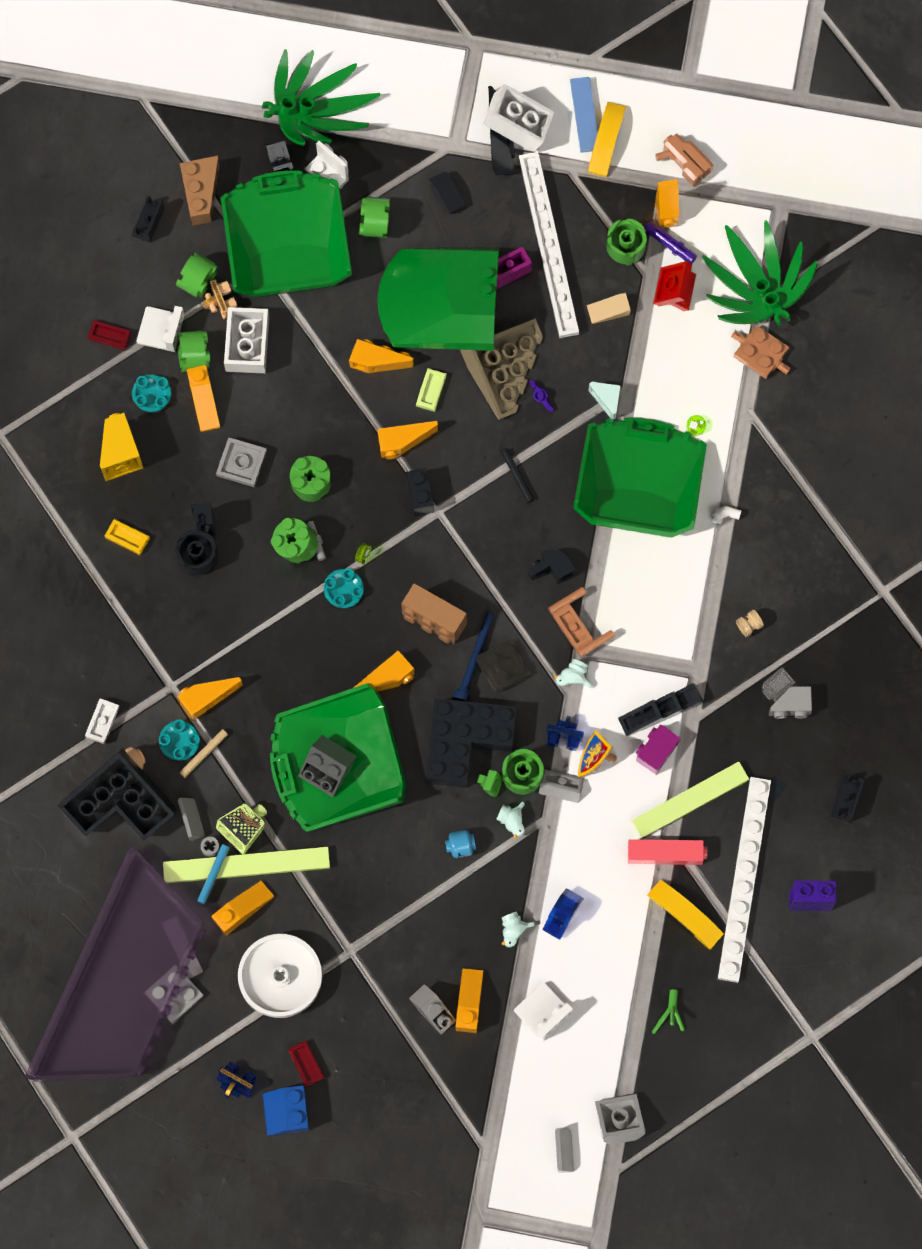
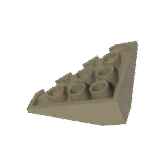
(503, 371)

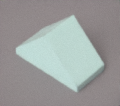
(607, 397)

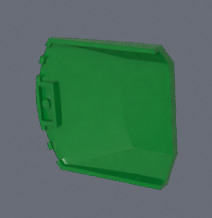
(285, 234)
(440, 298)
(640, 477)
(358, 724)

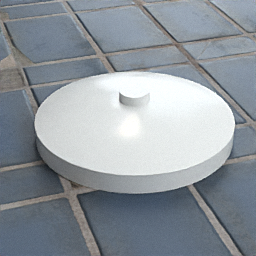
(279, 975)

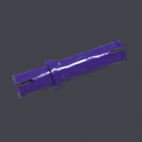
(671, 243)

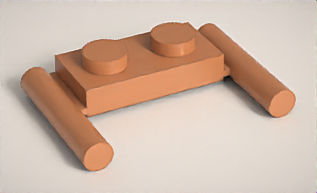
(573, 626)

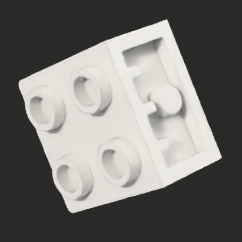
(329, 165)
(160, 328)
(543, 1011)

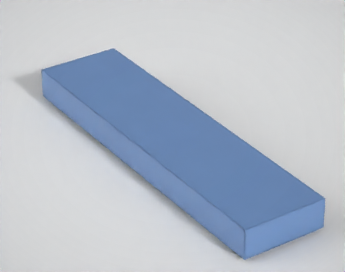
(584, 113)

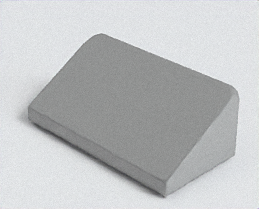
(561, 786)
(191, 818)
(564, 1150)

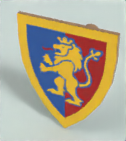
(594, 754)

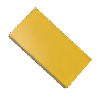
(127, 537)

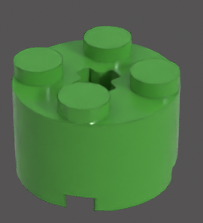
(375, 217)
(617, 244)
(196, 275)
(192, 350)
(319, 484)
(295, 540)
(514, 764)

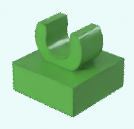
(491, 783)

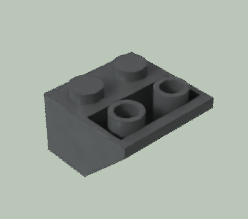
(327, 765)

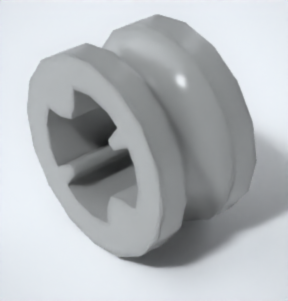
(211, 840)

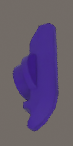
(541, 395)

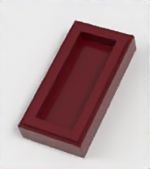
(109, 335)
(306, 1063)

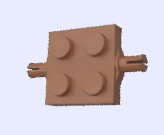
(761, 352)

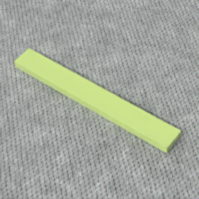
(248, 865)

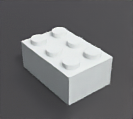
(518, 118)
(246, 340)

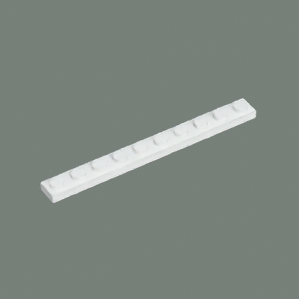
(548, 245)
(744, 880)

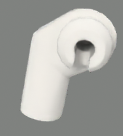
(723, 512)

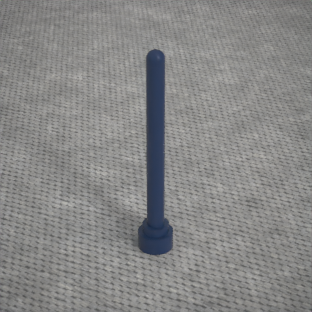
(462, 692)

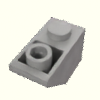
(793, 702)
(432, 1009)

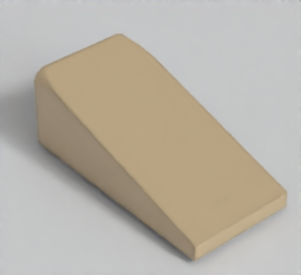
(609, 308)

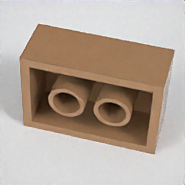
(433, 614)

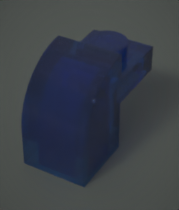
(562, 913)

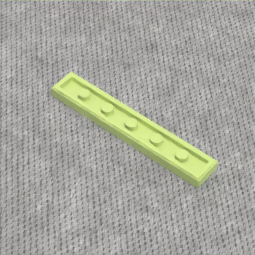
(690, 800)

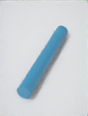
(213, 874)

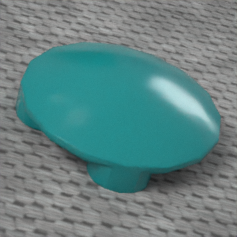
(151, 393)
(343, 588)
(179, 740)

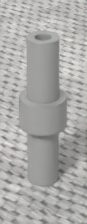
(320, 552)

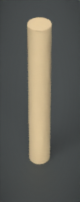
(203, 753)

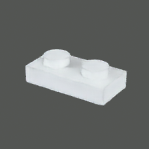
(102, 721)

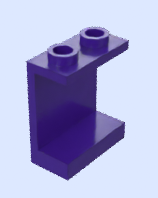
(812, 896)

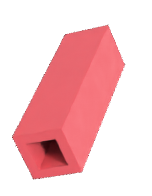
(666, 852)

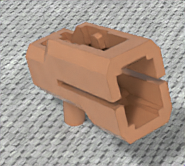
(687, 157)

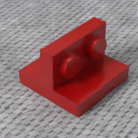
(675, 286)

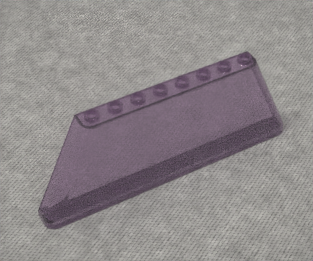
(108, 1006)

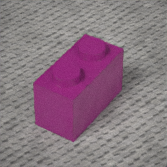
(513, 266)
(657, 749)

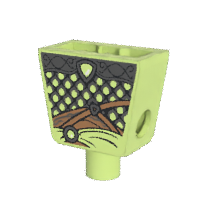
(242, 826)

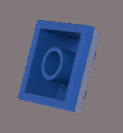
(286, 1111)

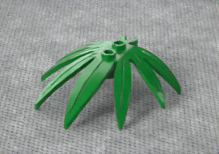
(301, 109)
(768, 296)

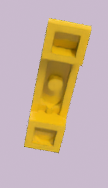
(606, 139)
(686, 913)

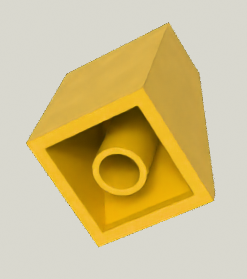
(118, 450)

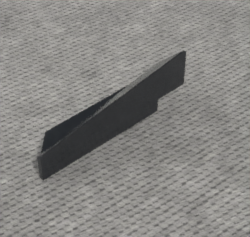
(501, 149)

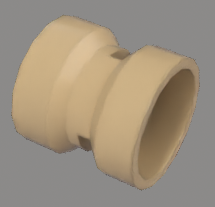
(749, 623)

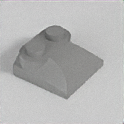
(620, 1119)

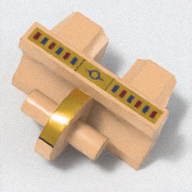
(218, 291)

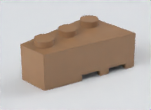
(200, 187)

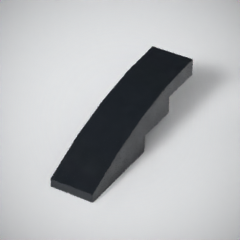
(660, 709)

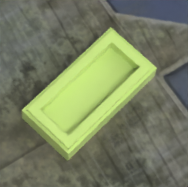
(431, 390)

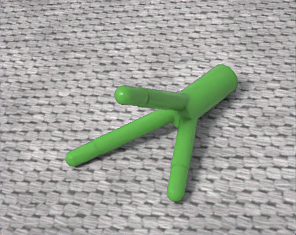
(672, 1009)

